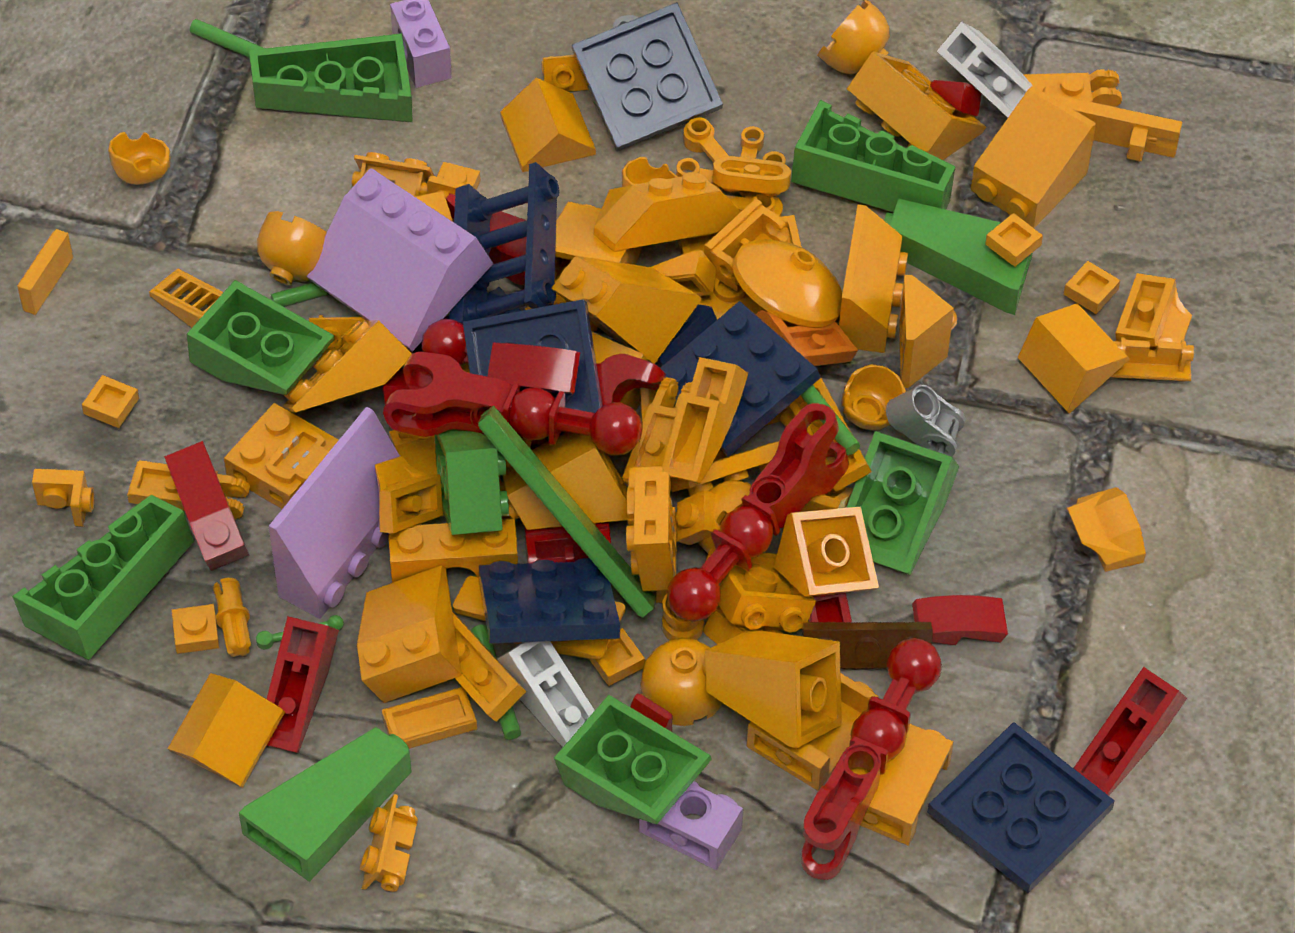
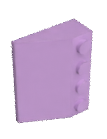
(397, 259)
(332, 520)

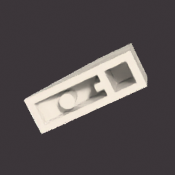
(985, 67)
(550, 688)

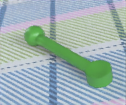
(265, 639)

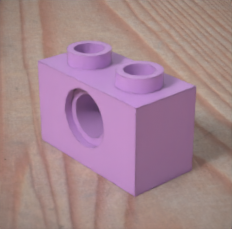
(423, 41)
(702, 838)

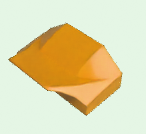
(1153, 312)
(406, 495)
(1109, 528)

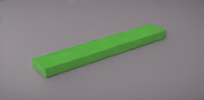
(566, 511)

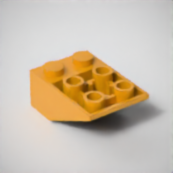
(362, 363)

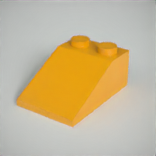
(408, 636)

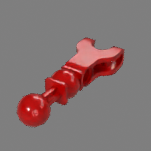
(616, 373)
(459, 398)
(747, 531)
(875, 739)

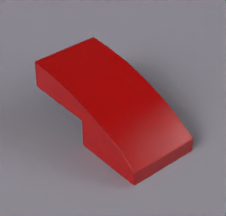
(535, 366)
(962, 617)

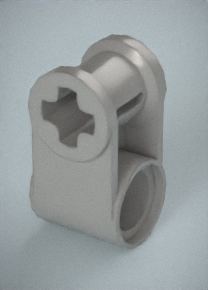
(925, 418)

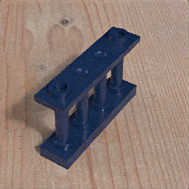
(474, 215)

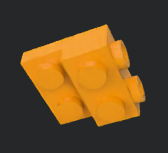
(763, 597)

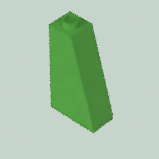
(955, 251)
(327, 803)

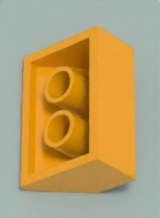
(911, 107)
(871, 282)

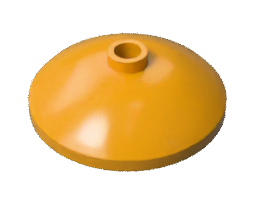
(788, 282)

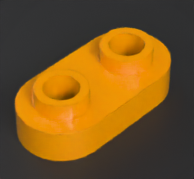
(751, 175)

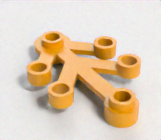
(699, 138)

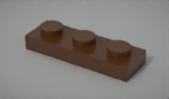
(867, 642)

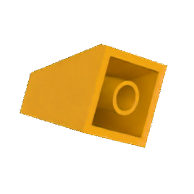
(1034, 157)
(576, 238)
(629, 302)
(584, 474)
(778, 683)

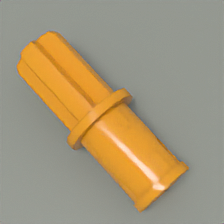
(232, 616)

